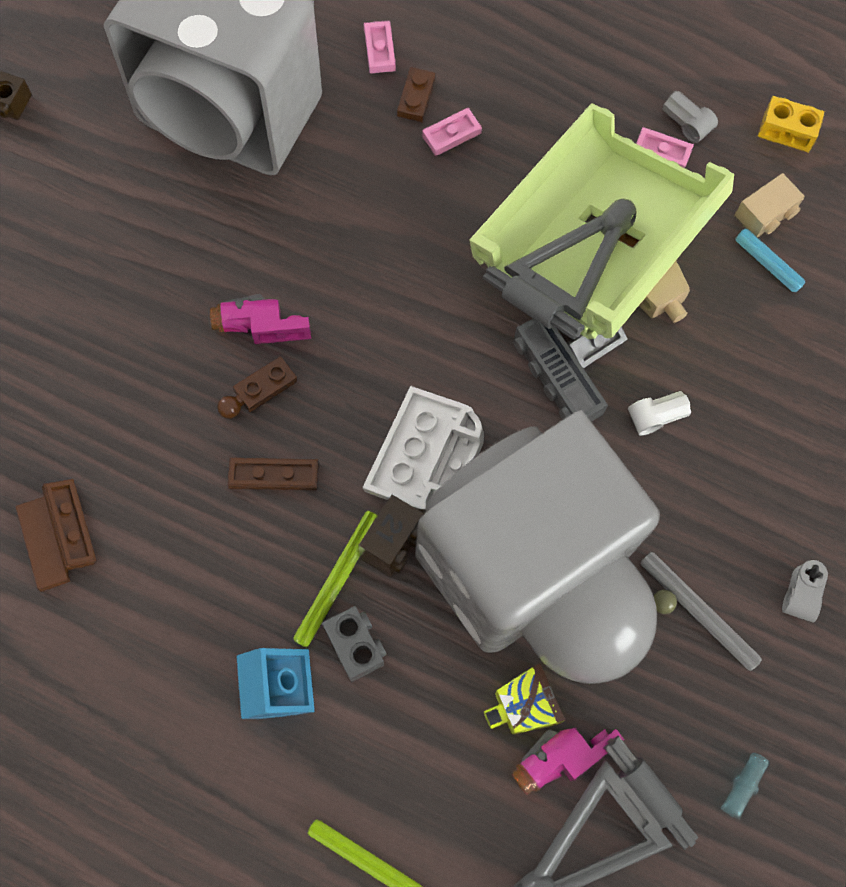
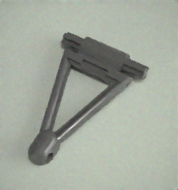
(544, 299)
(642, 799)

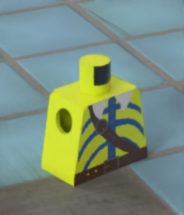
(525, 704)

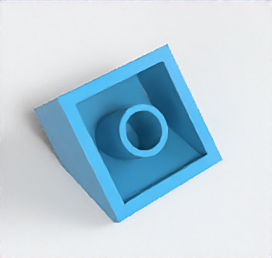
(275, 683)

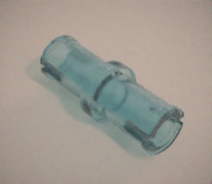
(745, 785)

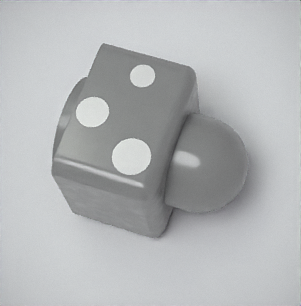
(220, 73)
(541, 550)

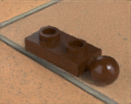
(258, 388)

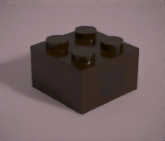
(391, 537)

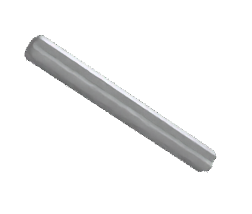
(701, 611)

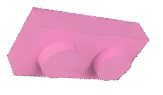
(379, 47)
(451, 131)
(666, 146)

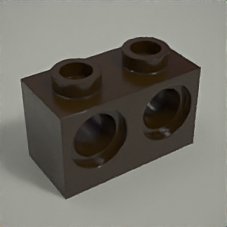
(13, 95)

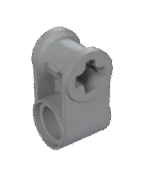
(805, 596)

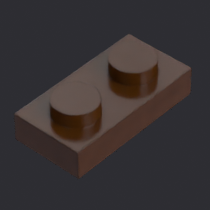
(416, 94)

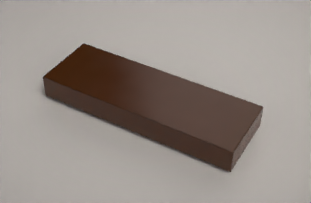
(273, 474)
(69, 524)
(41, 544)

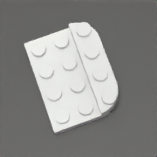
(424, 448)

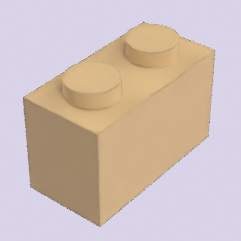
(769, 206)

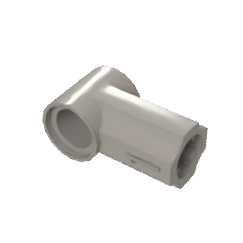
(694, 121)

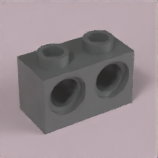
(348, 645)

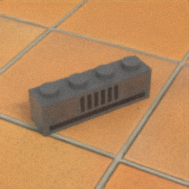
(558, 370)

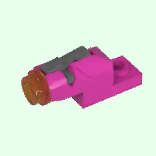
(260, 317)
(558, 753)

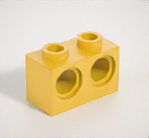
(791, 124)

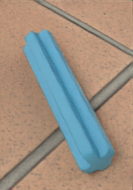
(770, 260)

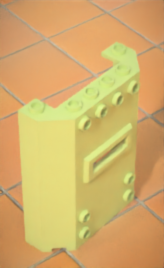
(583, 178)

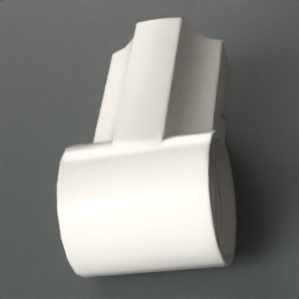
(653, 414)

